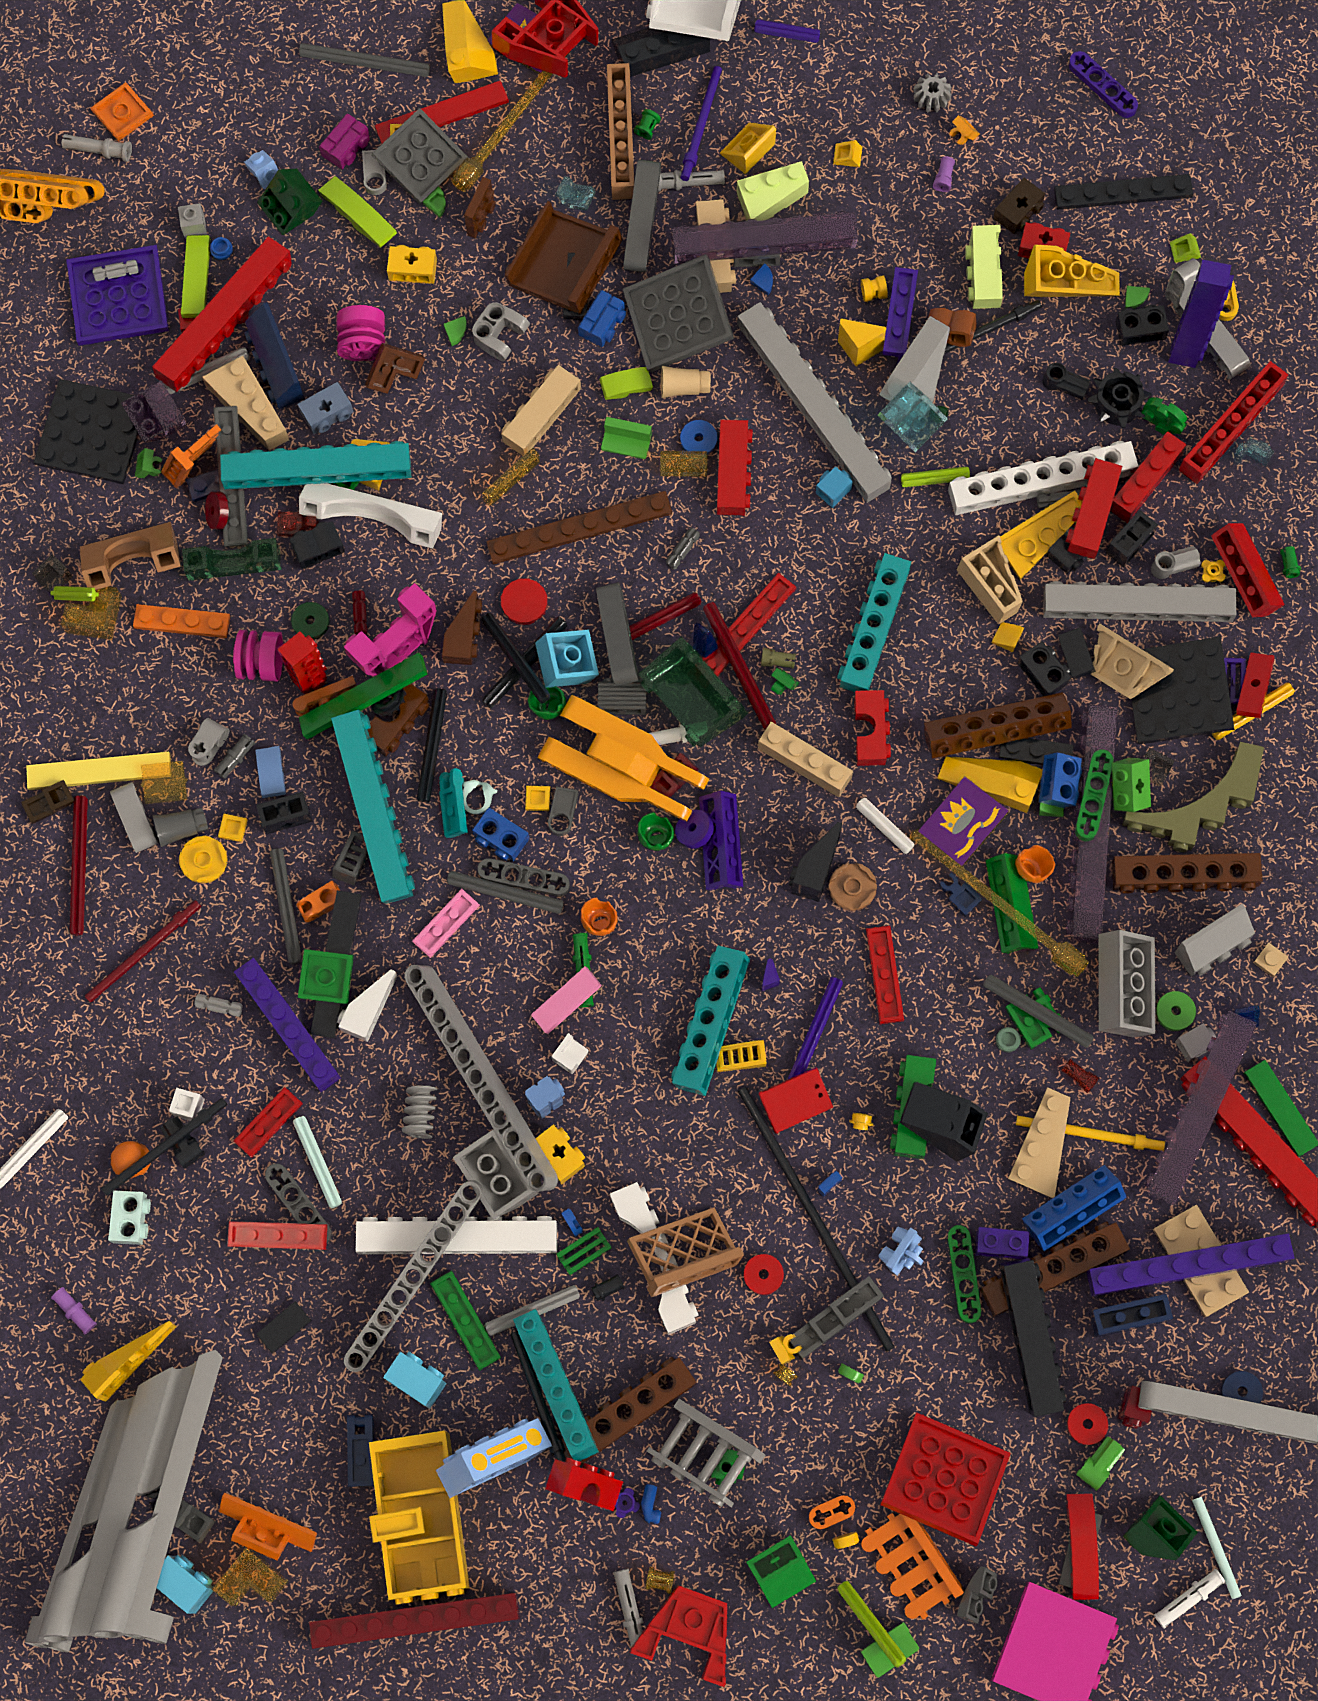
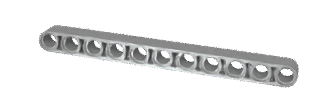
(489, 1083)

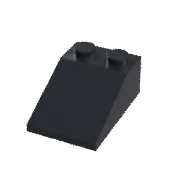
(811, 874)

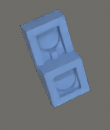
(270, 772)

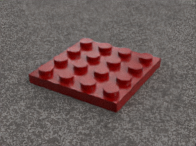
(945, 1479)

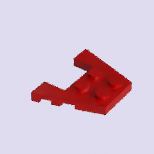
(694, 1621)

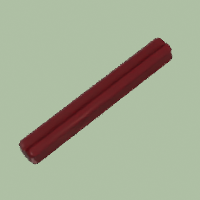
(664, 615)

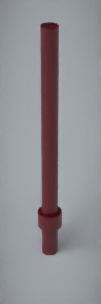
(179, 919)

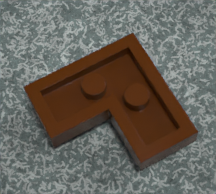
(392, 361)

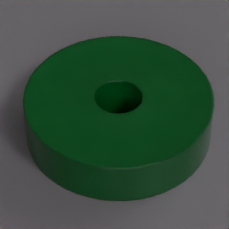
(306, 611)

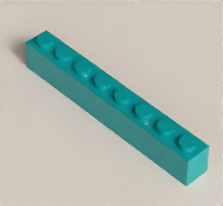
(315, 466)
(372, 806)

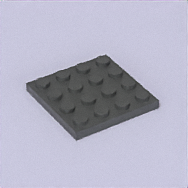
(678, 313)

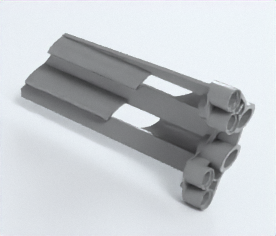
(142, 1448)

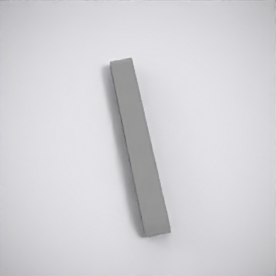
(409, 1287)
(1228, 1411)

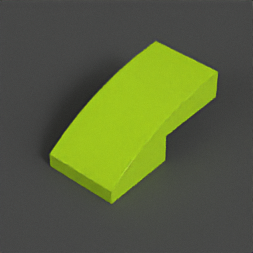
(624, 382)

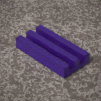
(1233, 661)

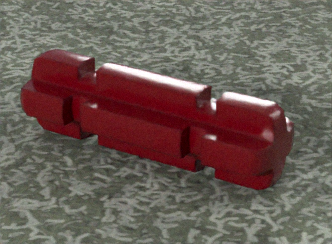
(359, 612)

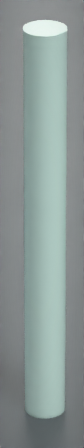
(1216, 1548)

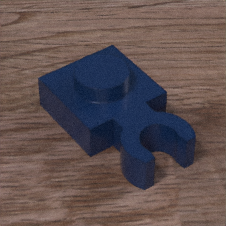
(963, 897)

